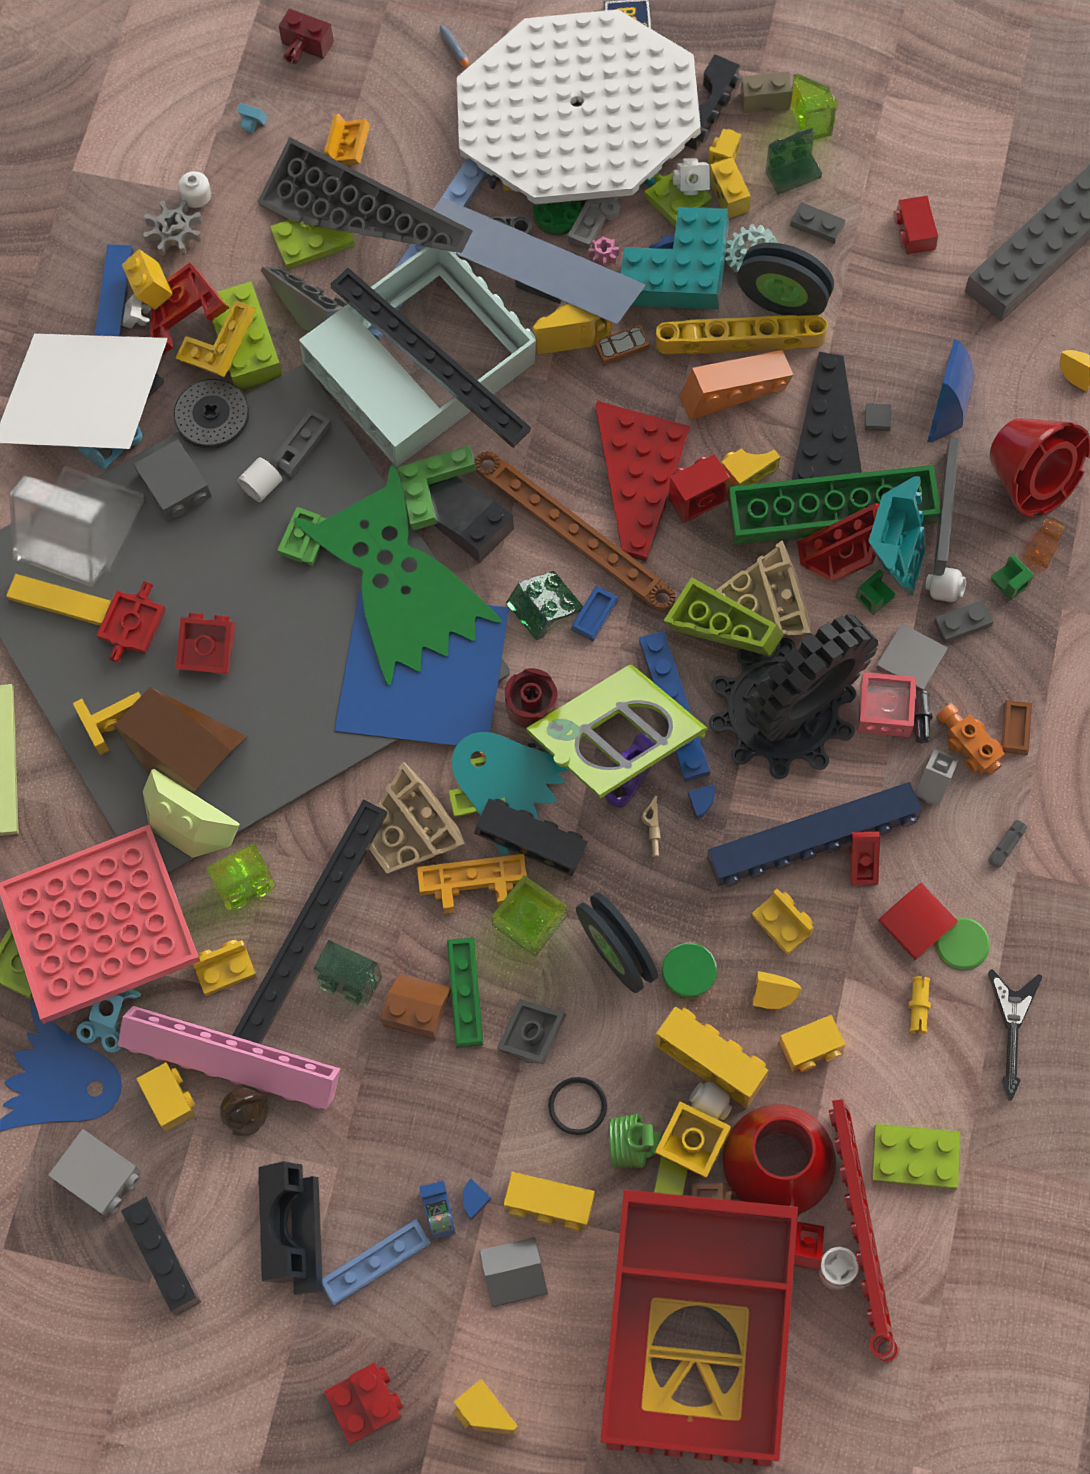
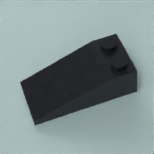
(469, 517)

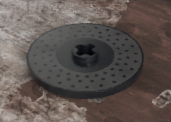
(210, 430)

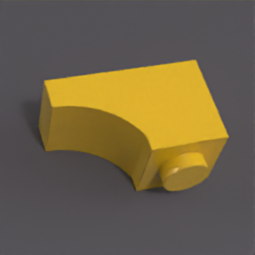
(749, 468)

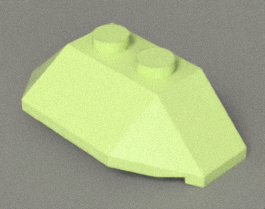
(185, 818)

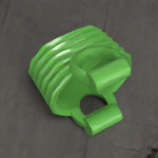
(624, 1139)

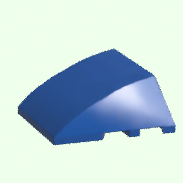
(954, 393)

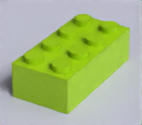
(256, 357)

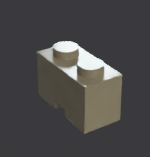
(766, 91)

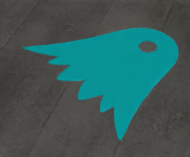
(509, 772)

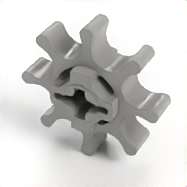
(172, 228)

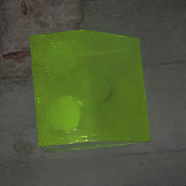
(813, 106)

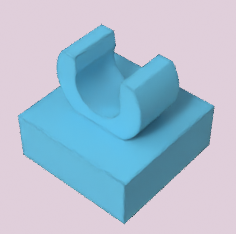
(251, 117)

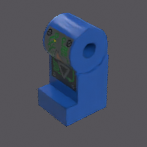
(438, 1209)

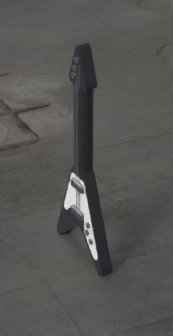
(1013, 1010)

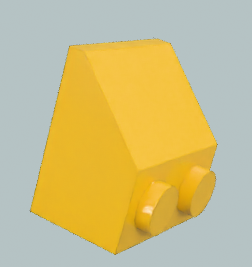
(693, 1139)
(483, 1411)

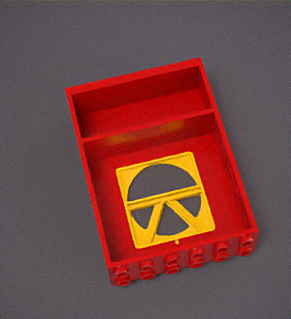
(715, 1257)

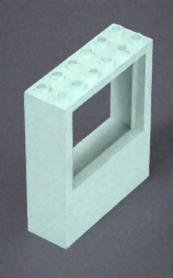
(372, 382)

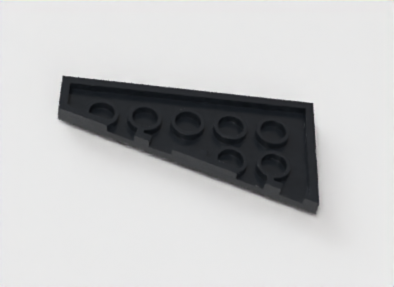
(828, 431)

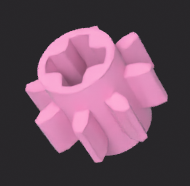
(604, 251)

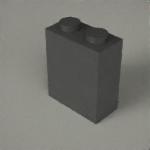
(172, 480)

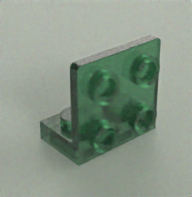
(792, 162)
(541, 602)

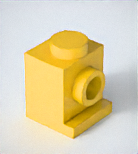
(724, 146)

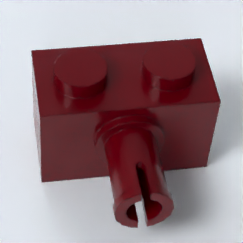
(305, 35)

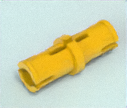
(919, 1005)

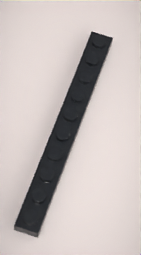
(430, 357)
(310, 923)

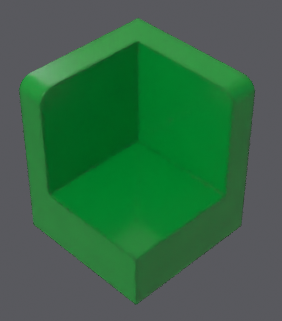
(1012, 577)
(874, 593)

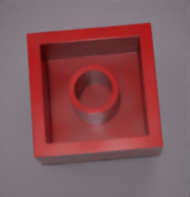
(698, 487)

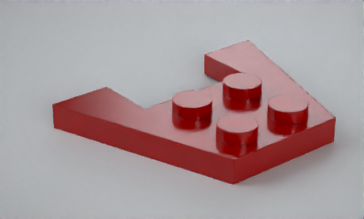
(189, 293)

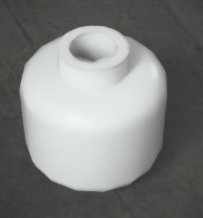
(194, 189)
(948, 586)
(711, 1100)

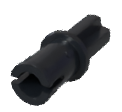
(922, 716)

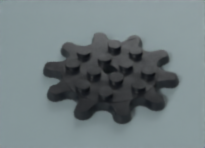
(803, 744)

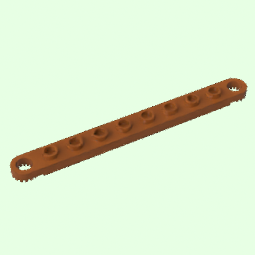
(575, 531)

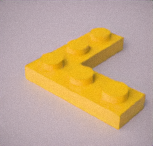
(218, 357)

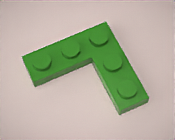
(420, 474)

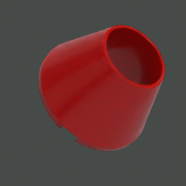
(1039, 462)
(758, 1185)

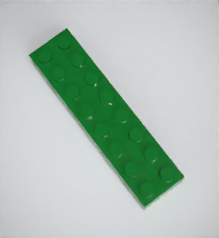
(808, 505)

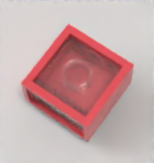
(886, 704)

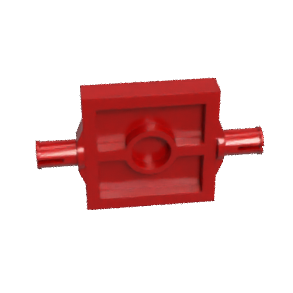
(131, 622)

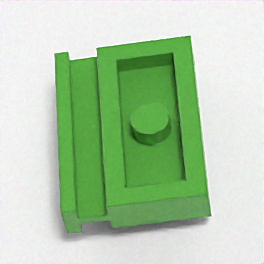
(298, 544)

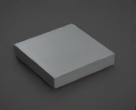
(912, 655)

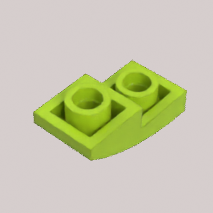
(670, 1177)

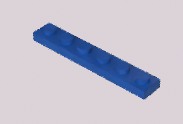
(665, 676)

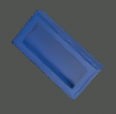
(594, 613)

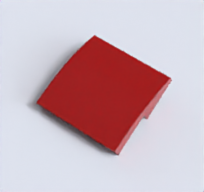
(918, 921)

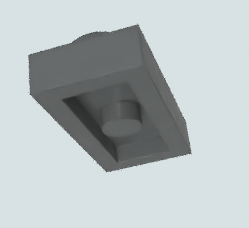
(817, 222)
(963, 621)

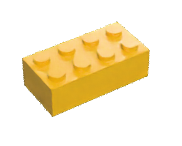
(711, 1056)

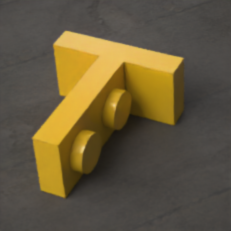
(104, 719)

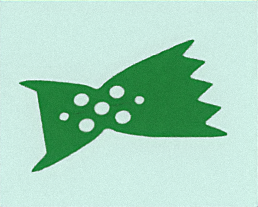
(395, 620)

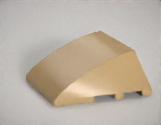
(772, 591)
(414, 826)

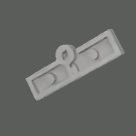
(592, 219)

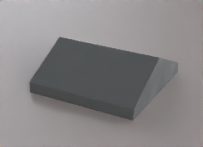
(531, 1032)
(513, 1272)

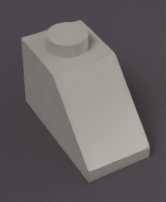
(936, 777)

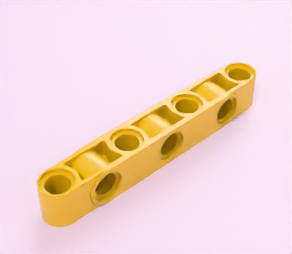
(741, 334)

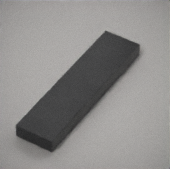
(307, 1235)

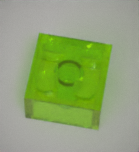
(241, 877)
(529, 915)

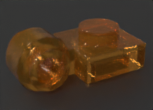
(1043, 547)

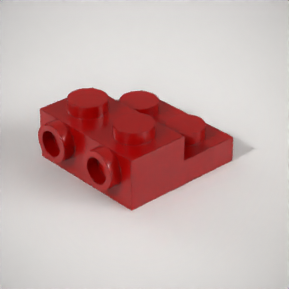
(205, 643)
(364, 1403)

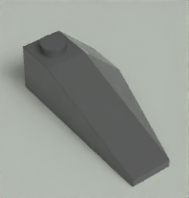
(303, 301)

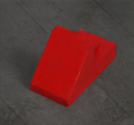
(864, 858)
(808, 1246)

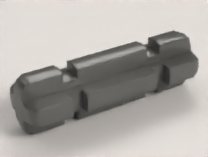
(1007, 844)

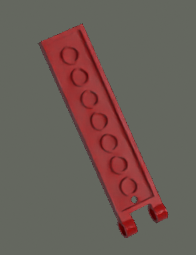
(863, 1231)

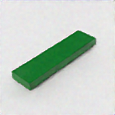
(465, 992)

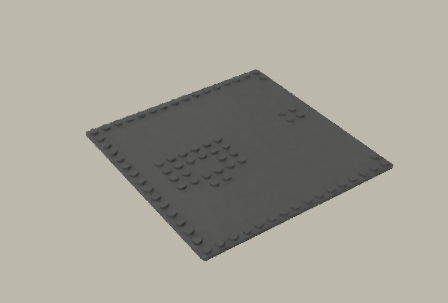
(221, 562)

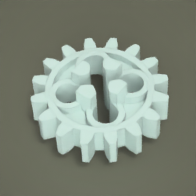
(739, 247)

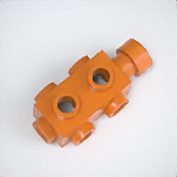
(971, 745)

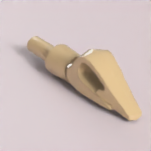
(654, 830)

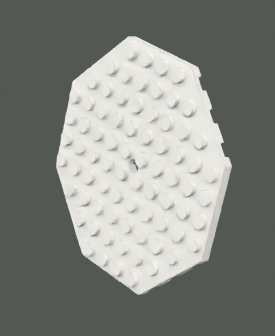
(632, 115)

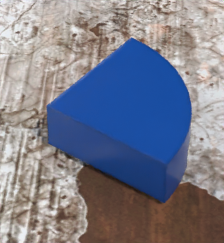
(665, 243)
(702, 799)
(474, 1198)

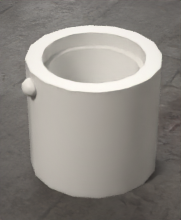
(259, 479)

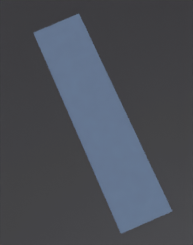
(543, 265)

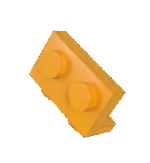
(346, 140)

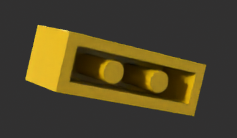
(549, 1201)

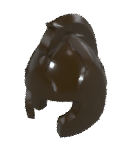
(244, 1111)

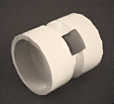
(838, 1268)

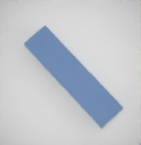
(375, 1262)

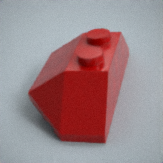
(841, 546)

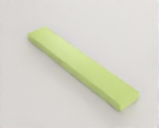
(8, 768)

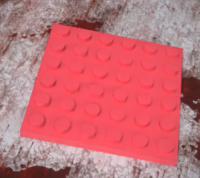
(97, 923)

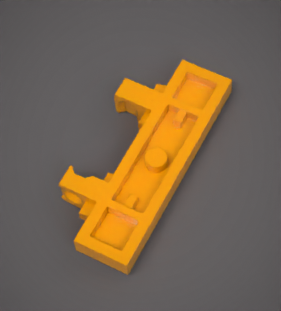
(450, 878)

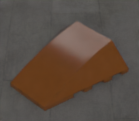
(176, 739)

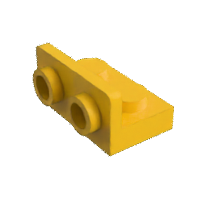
(783, 921)
(224, 967)

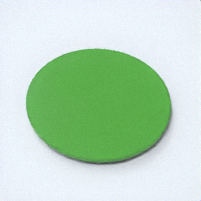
(964, 945)

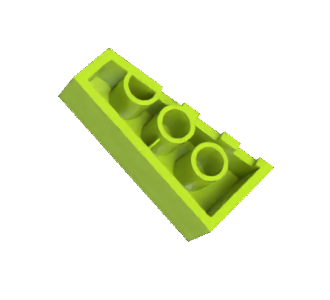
(717, 618)

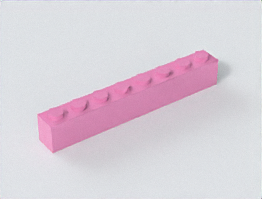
(229, 1057)

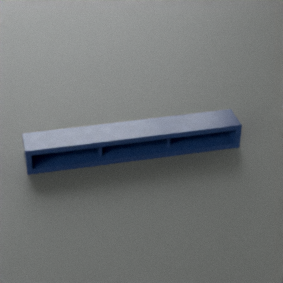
(813, 835)

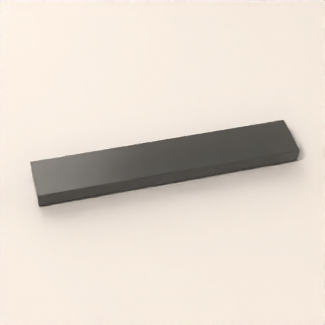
(946, 507)

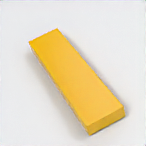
(58, 599)

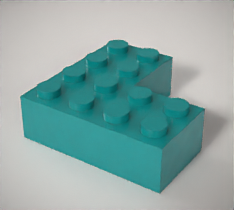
(690, 271)

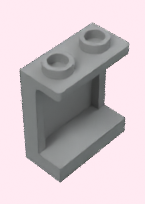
(95, 1173)

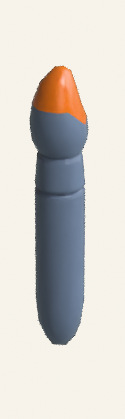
(454, 46)

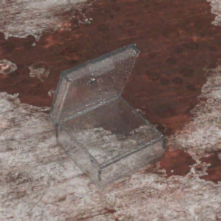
(72, 525)

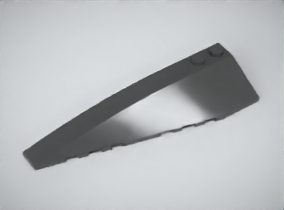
(336, 197)

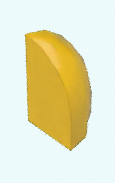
(1076, 368)
(774, 991)

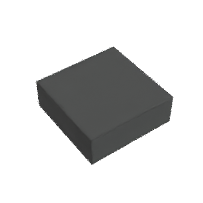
(878, 417)

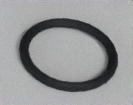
(577, 1131)

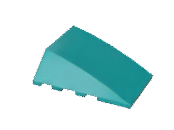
(898, 534)

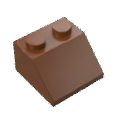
(415, 1006)

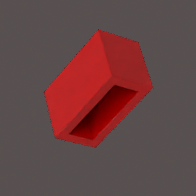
(916, 225)

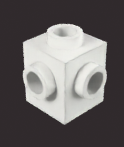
(699, 180)

